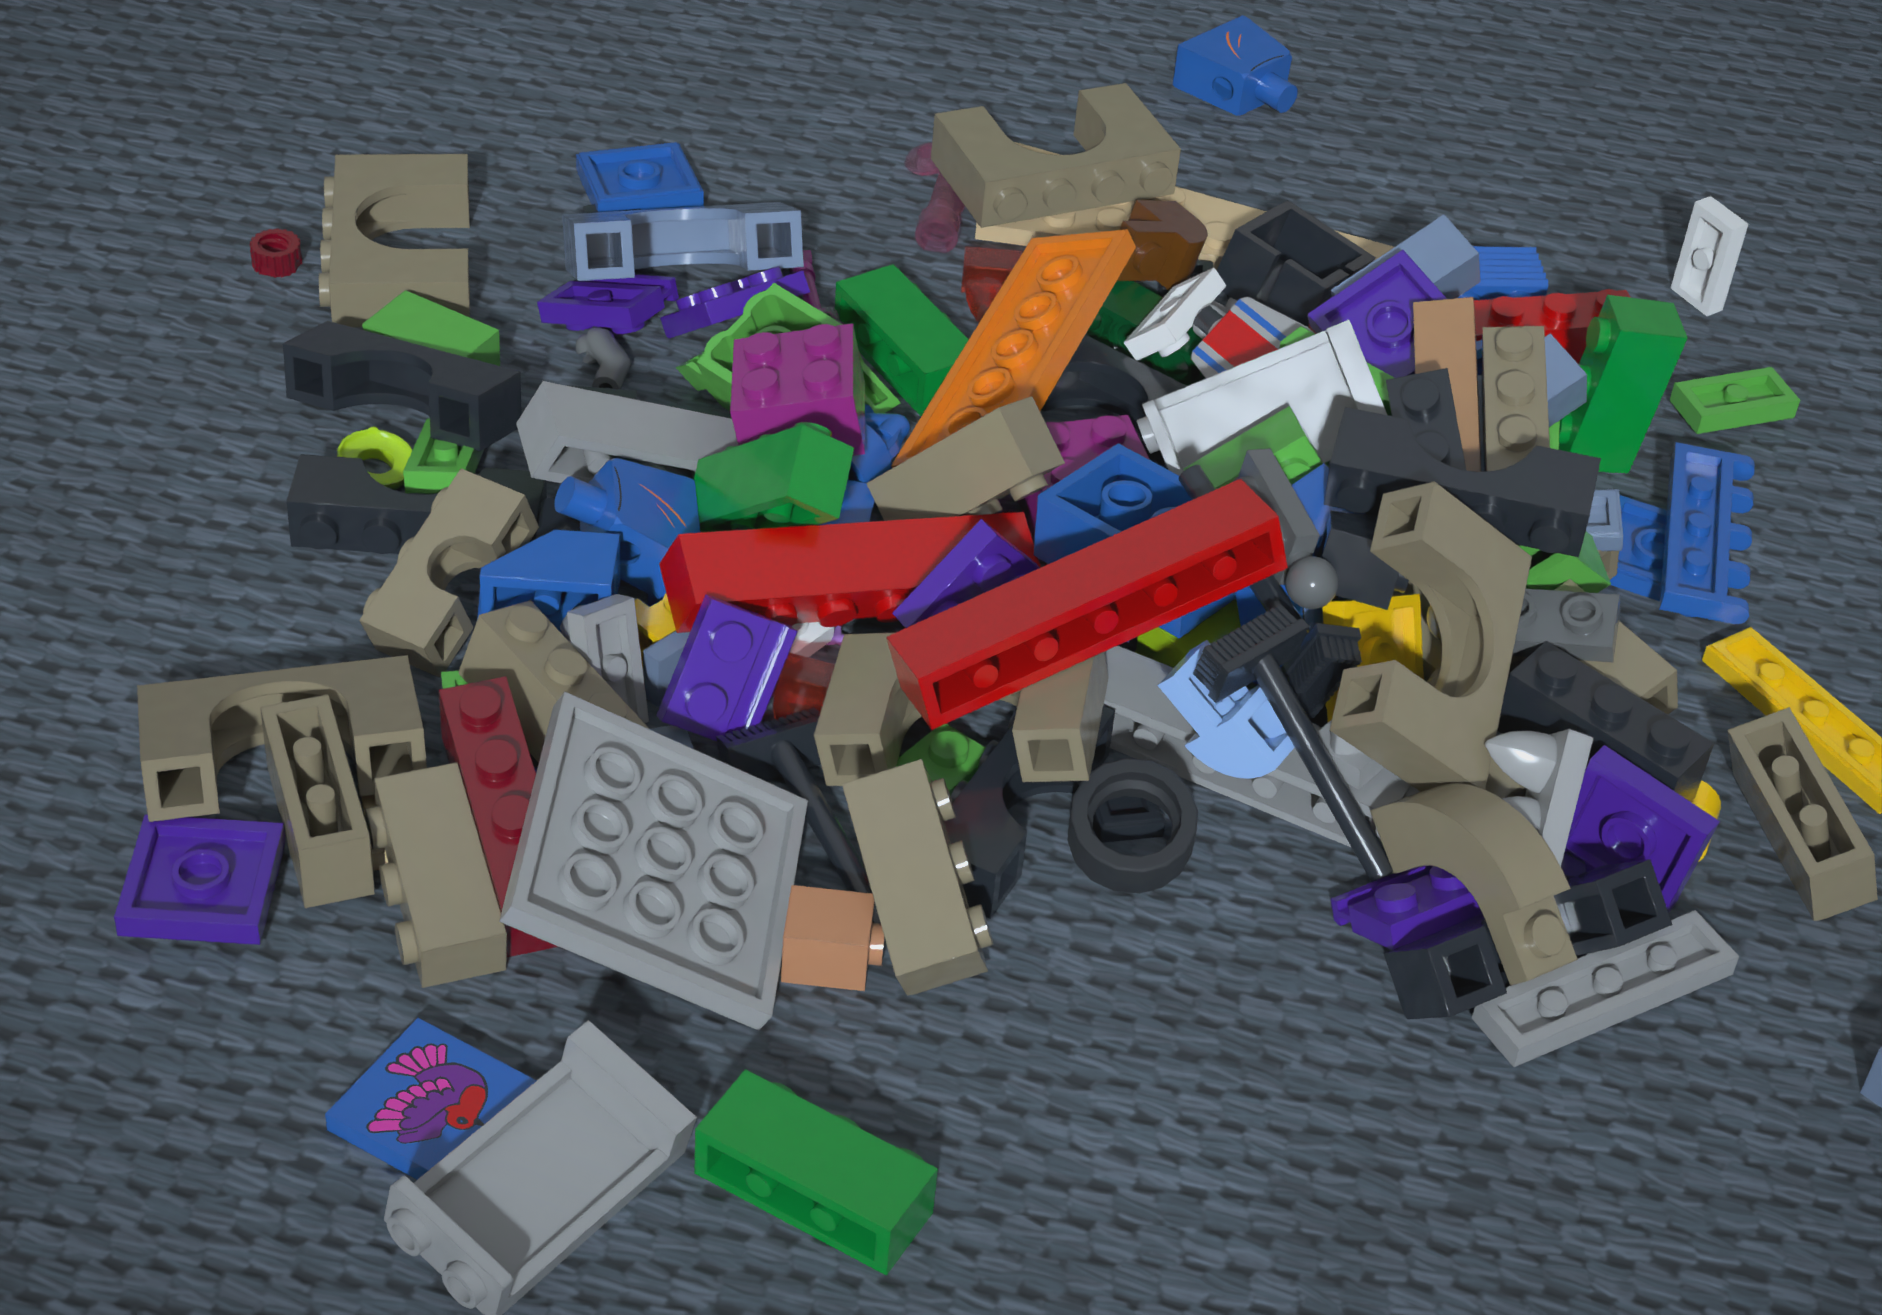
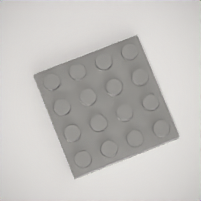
(657, 862)

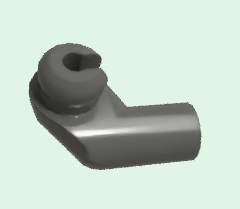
(605, 349)

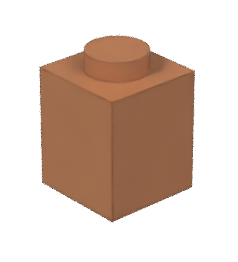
(830, 938)

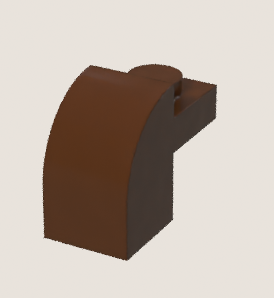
(1165, 241)

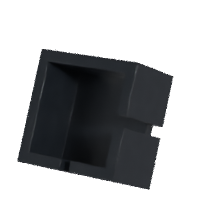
(1288, 261)

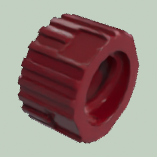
(275, 252)

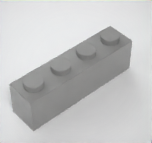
(579, 430)

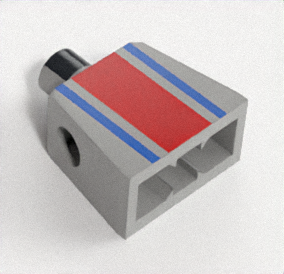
(1238, 335)

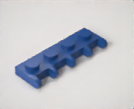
(1701, 534)

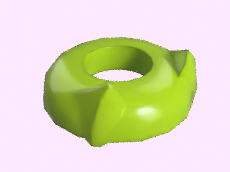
(378, 445)

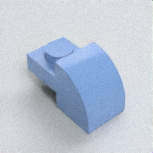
(1231, 736)

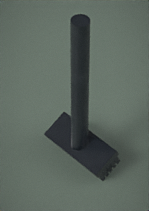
(1325, 648)
(1256, 654)
(786, 751)

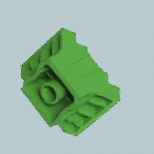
(774, 313)

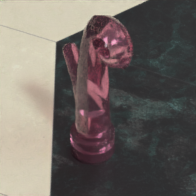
(940, 220)

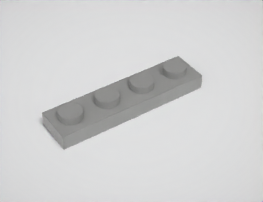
(1605, 989)

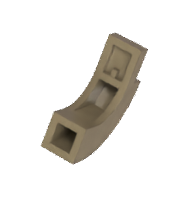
(1496, 859)

